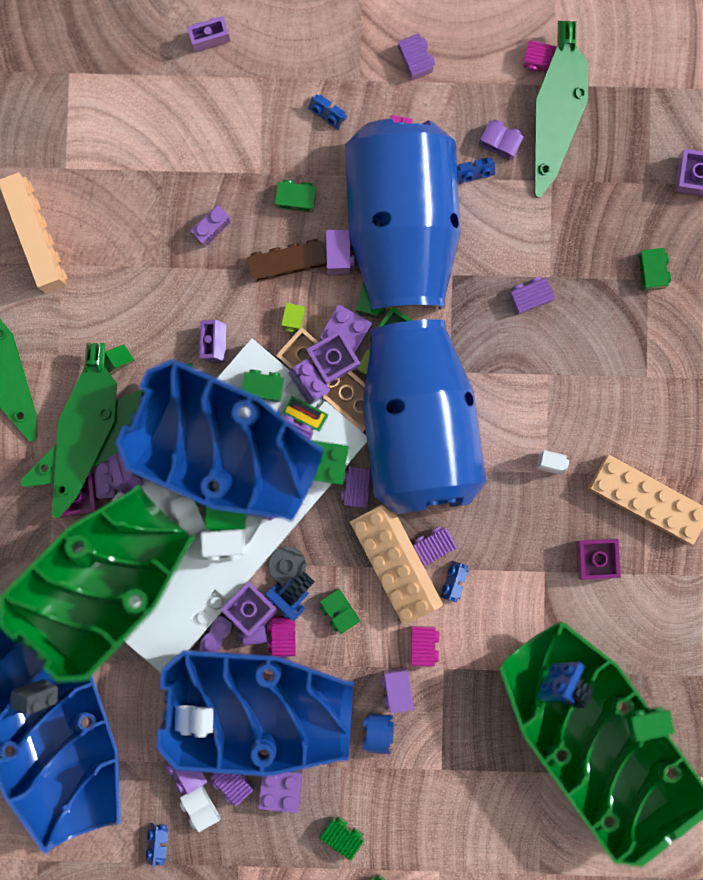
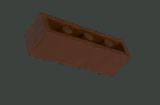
(286, 261)

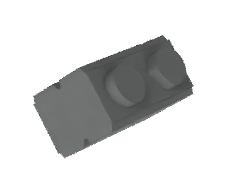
(34, 697)

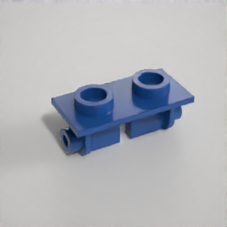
(320, 106)
(483, 169)
(456, 573)
(156, 852)

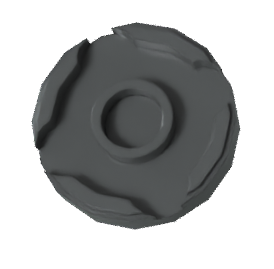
(288, 559)

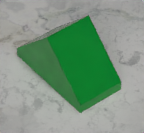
(117, 359)

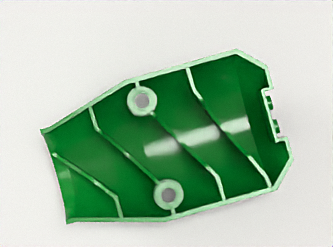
(82, 603)

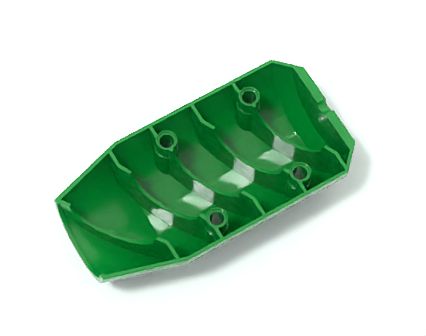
(597, 761)

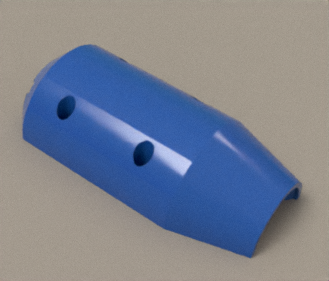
(58, 773)

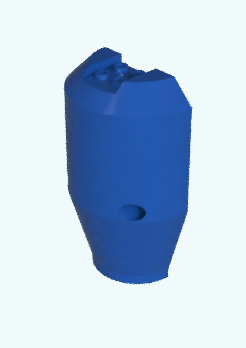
(403, 211)
(197, 433)
(430, 437)
(291, 714)

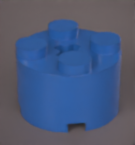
(379, 733)

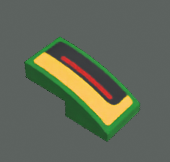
(305, 413)

